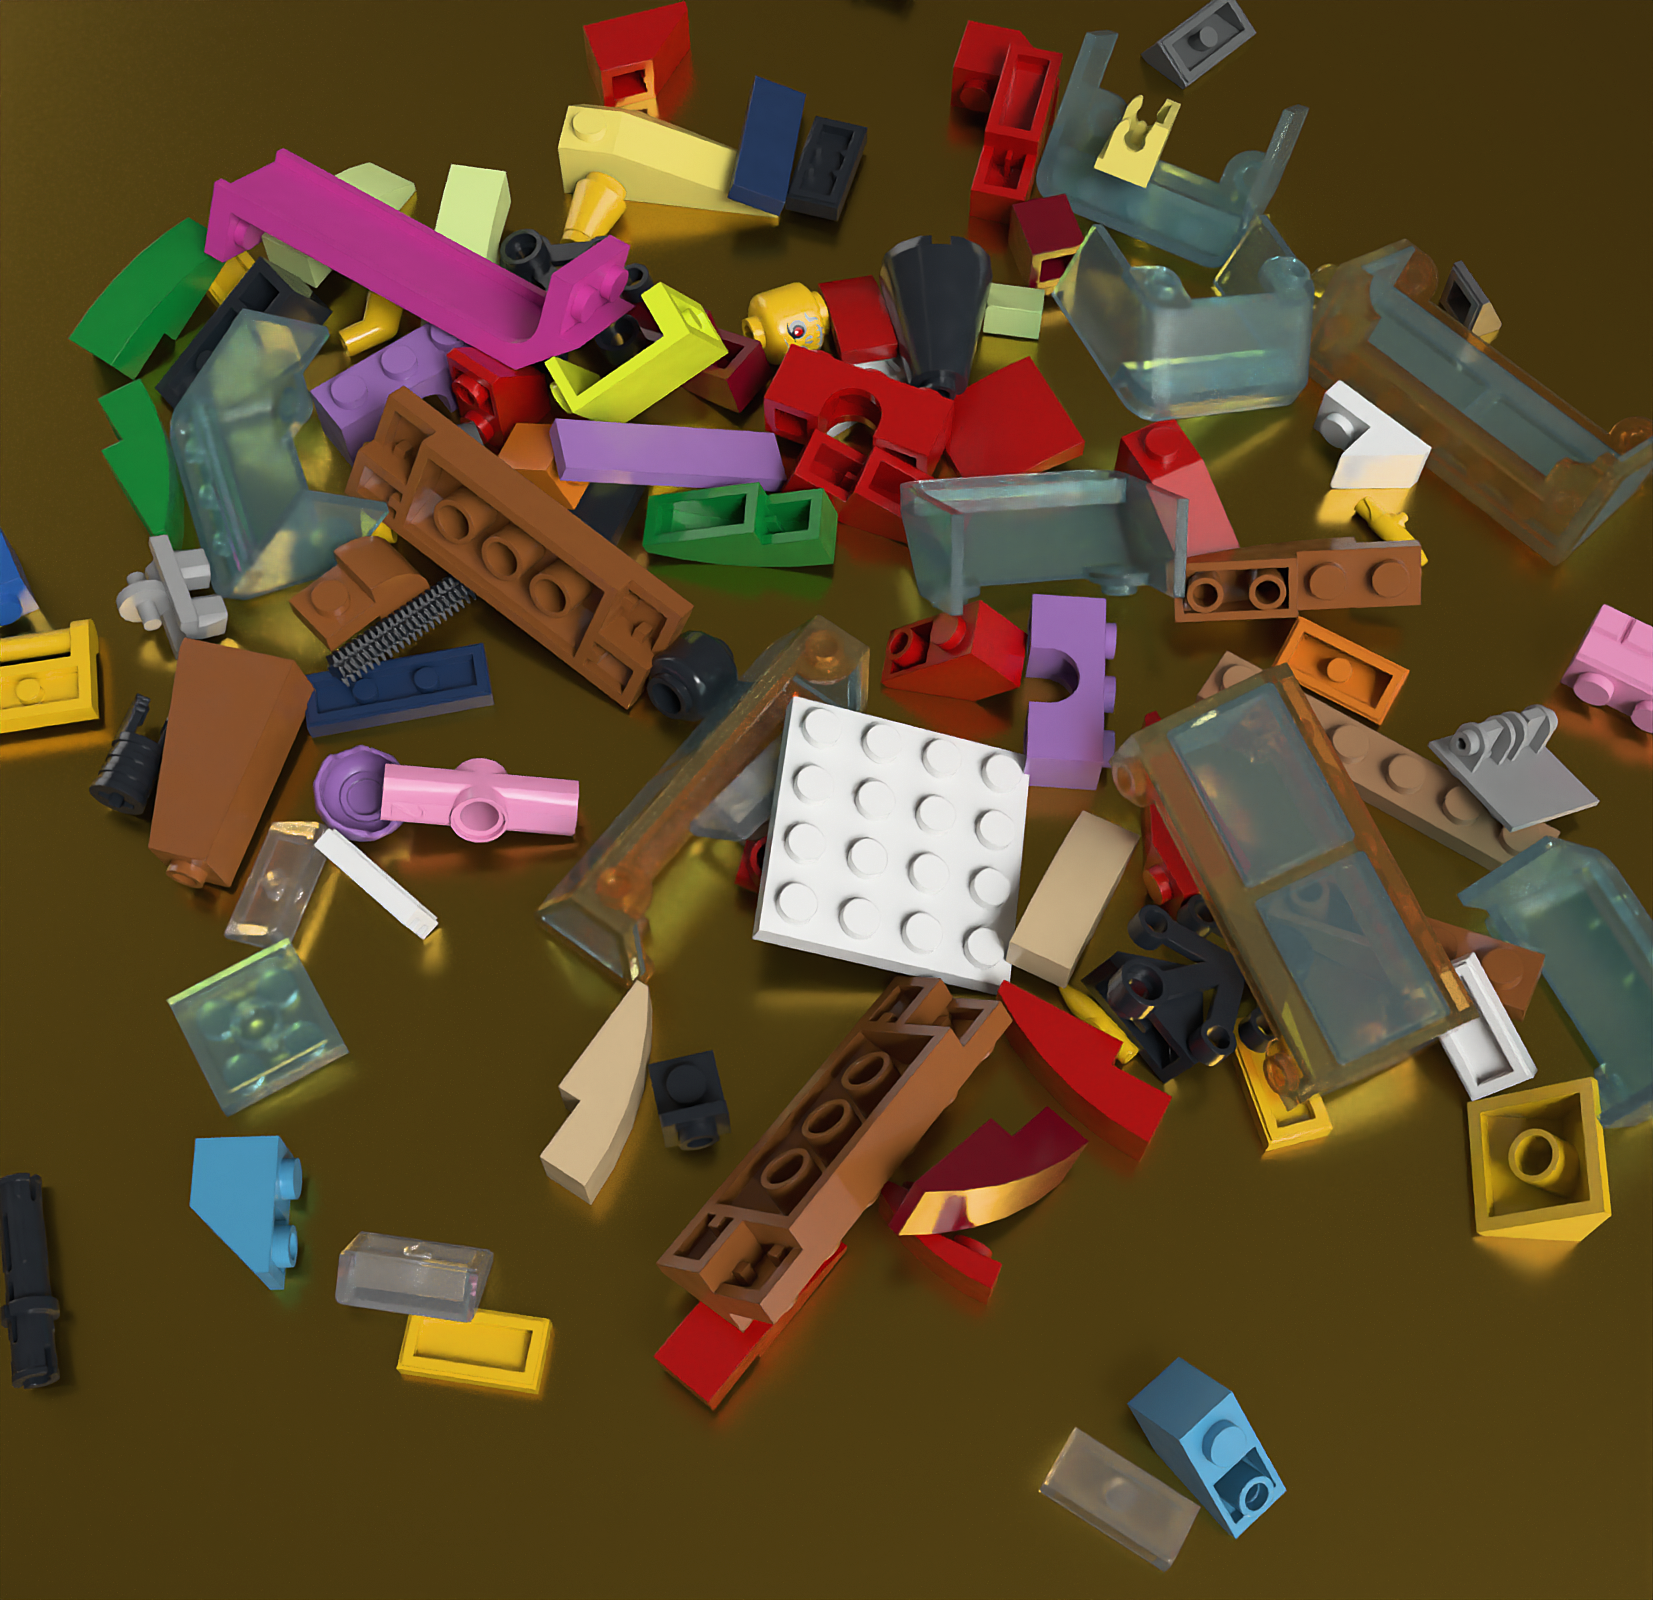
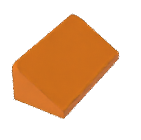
(1342, 670)

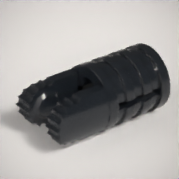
(130, 764)

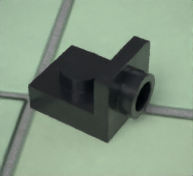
(690, 1101)

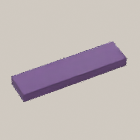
(665, 455)

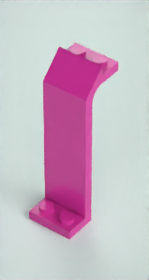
(418, 265)

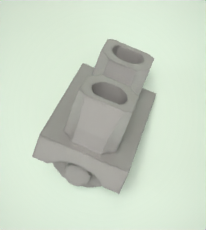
(165, 598)

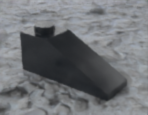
(262, 289)

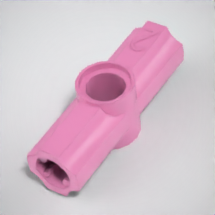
(479, 800)

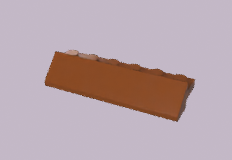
(517, 547)
(832, 1150)

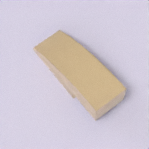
(1071, 899)
(603, 1097)

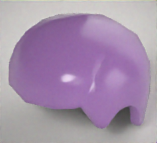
(351, 791)

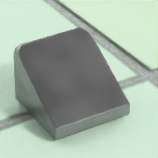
(1467, 302)

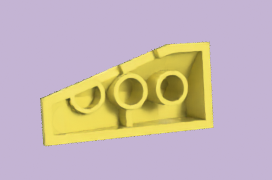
(648, 158)

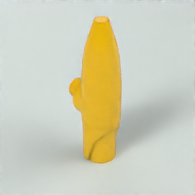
(1386, 525)
(1090, 1012)

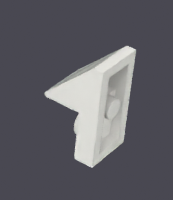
(1374, 445)

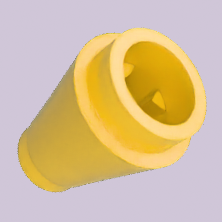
(594, 208)

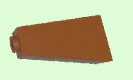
(222, 756)

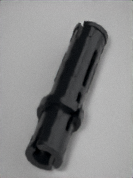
(28, 1294)

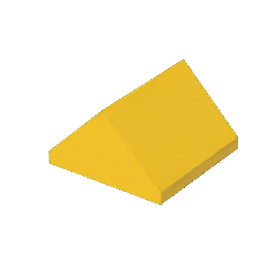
(1539, 1162)

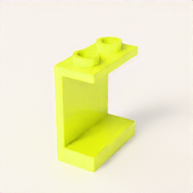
(683, 352)

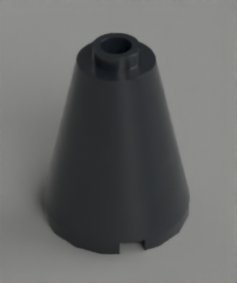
(936, 308)

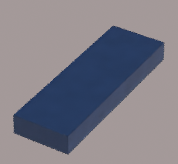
(767, 146)
(400, 691)

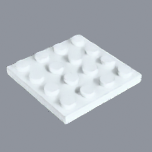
(893, 847)

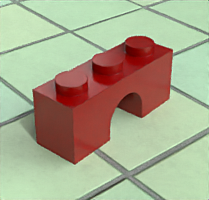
(822, 392)

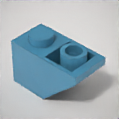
(245, 1197)
(1208, 1444)

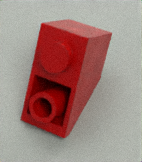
(636, 53)
(981, 65)
(496, 394)
(956, 655)

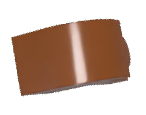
(358, 591)

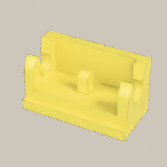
(1135, 147)

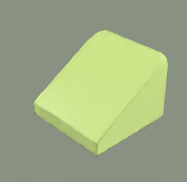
(1014, 311)

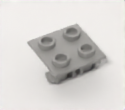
(1512, 769)

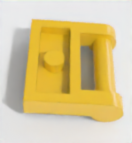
(49, 689)

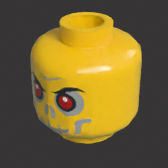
(787, 317)

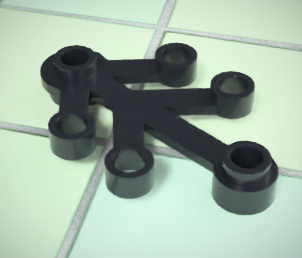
(535, 260)
(1142, 987)

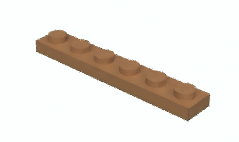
(1404, 782)

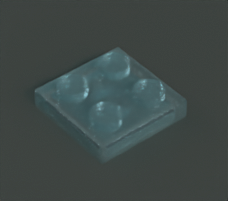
(257, 1026)

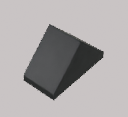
(1163, 1035)

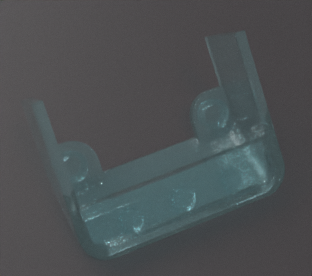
(1177, 207)
(1196, 354)
(243, 467)
(1043, 530)
(1596, 958)

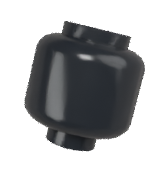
(691, 676)

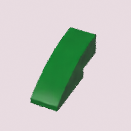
(149, 299)
(144, 461)
(743, 526)

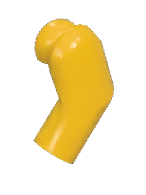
(378, 325)

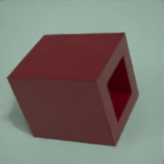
(1043, 239)

